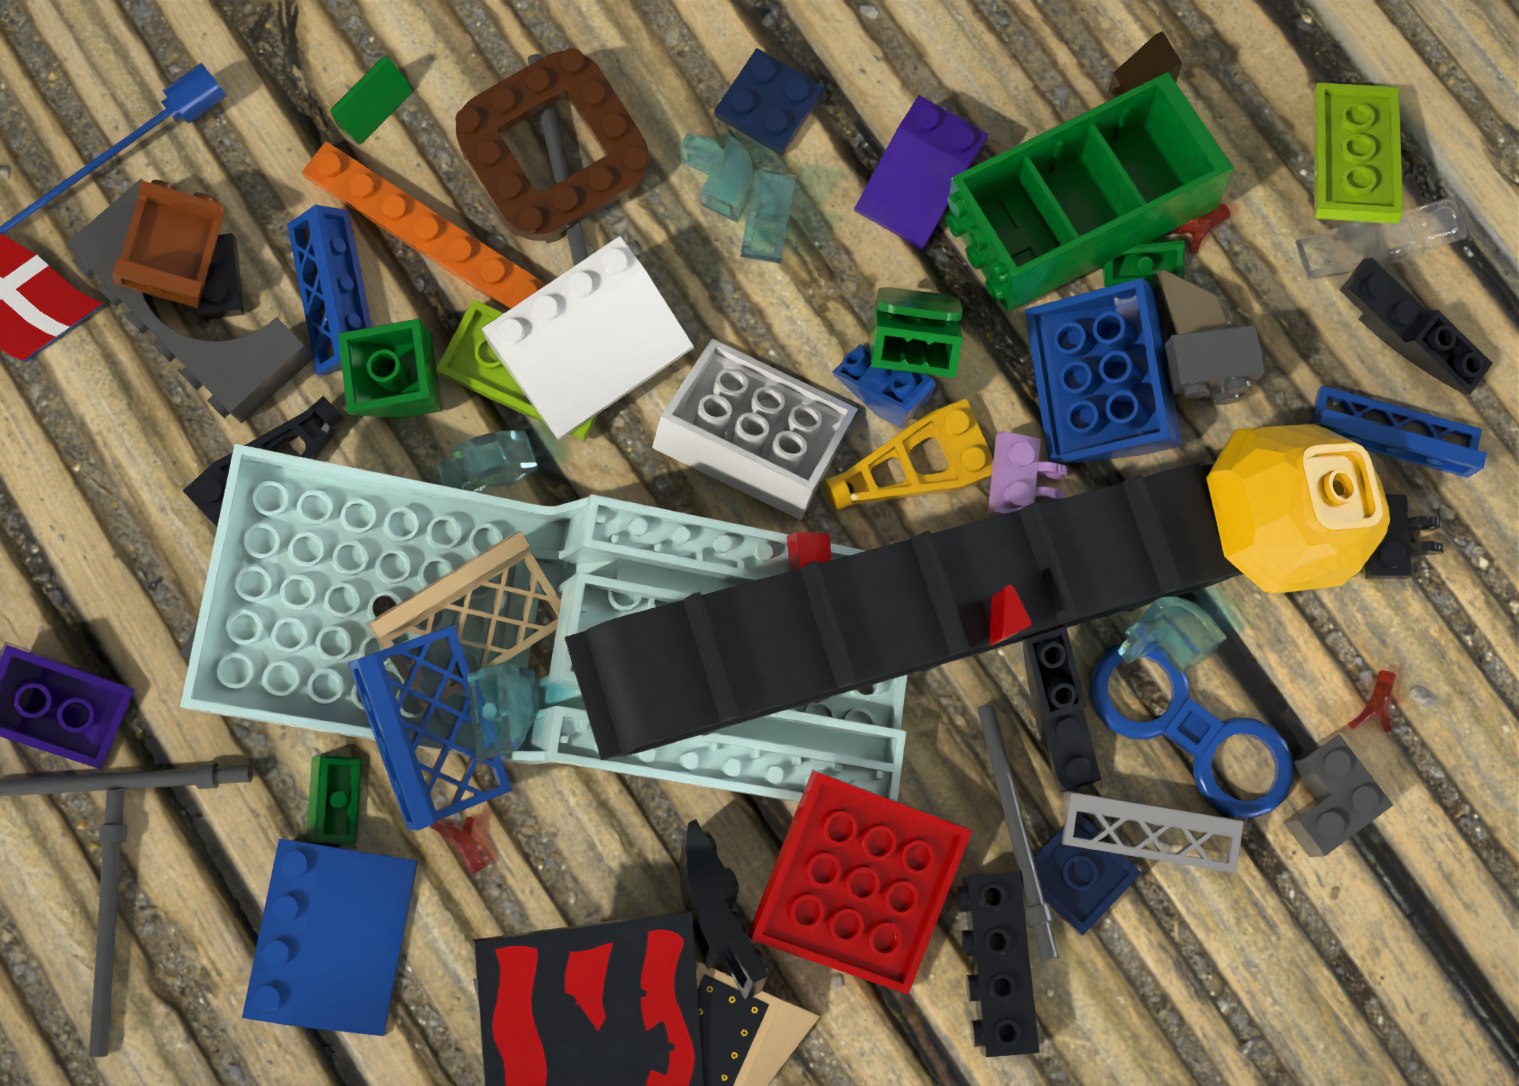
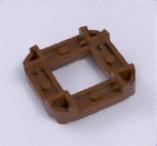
(583, 193)

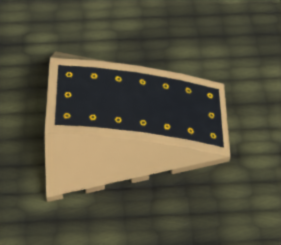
(745, 1038)

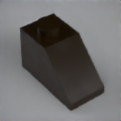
(1147, 63)

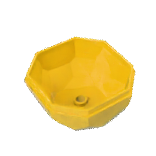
(1297, 506)

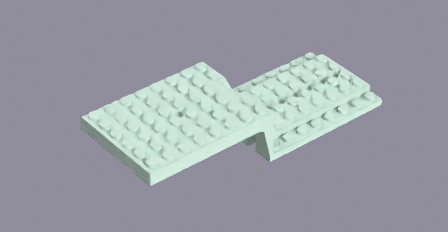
(319, 541)

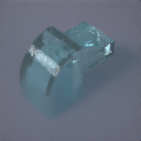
(729, 173)
(768, 216)
(488, 461)
(1178, 629)

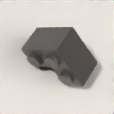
(1214, 364)
(1344, 797)

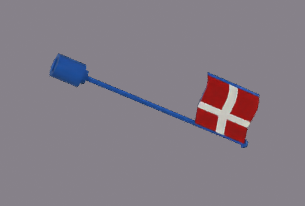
(34, 298)

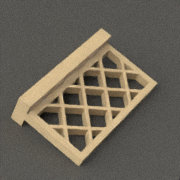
(461, 583)

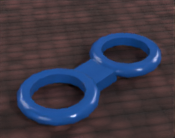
(1197, 734)

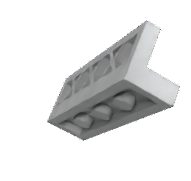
(1157, 815)

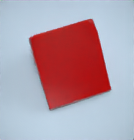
(808, 547)
(1007, 615)

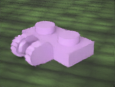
(1016, 474)

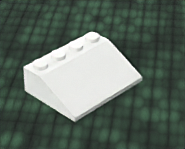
(588, 338)
(754, 428)

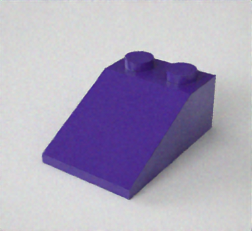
(916, 171)
(59, 706)

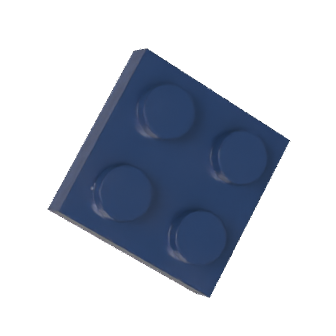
(769, 101)
(1081, 880)

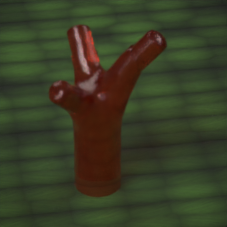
(1202, 225)
(1379, 702)
(462, 842)

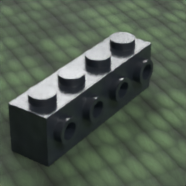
(999, 965)

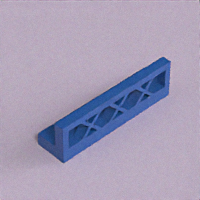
(337, 281)
(1399, 443)

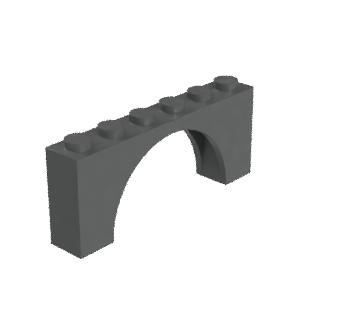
(235, 371)

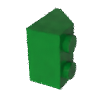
(390, 370)

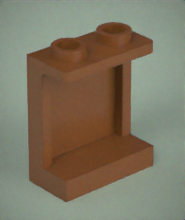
(169, 243)

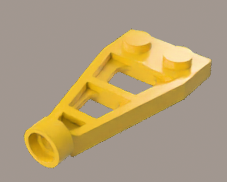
(960, 443)

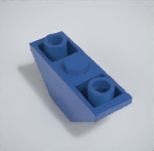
(886, 392)

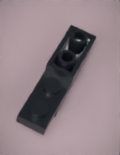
(1412, 331)
(1059, 707)
(710, 894)

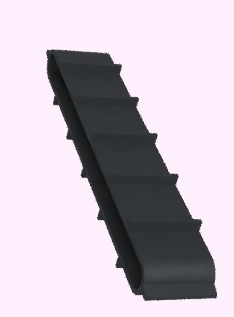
(892, 610)

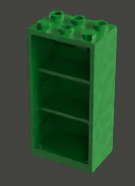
(1087, 192)

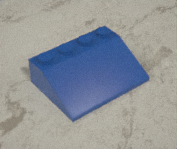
(1103, 375)
(330, 938)

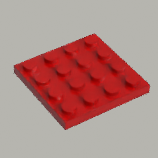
(859, 882)

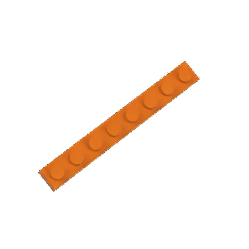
(420, 227)

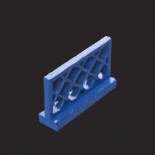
(392, 733)

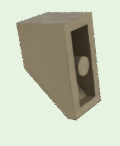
(1186, 306)

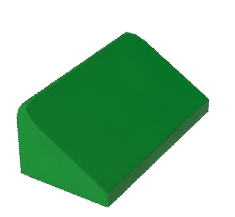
(371, 100)
(1146, 260)
(333, 800)

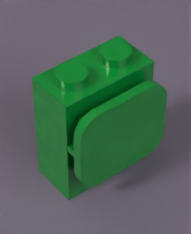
(916, 332)

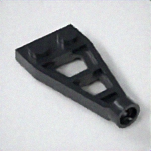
(209, 487)

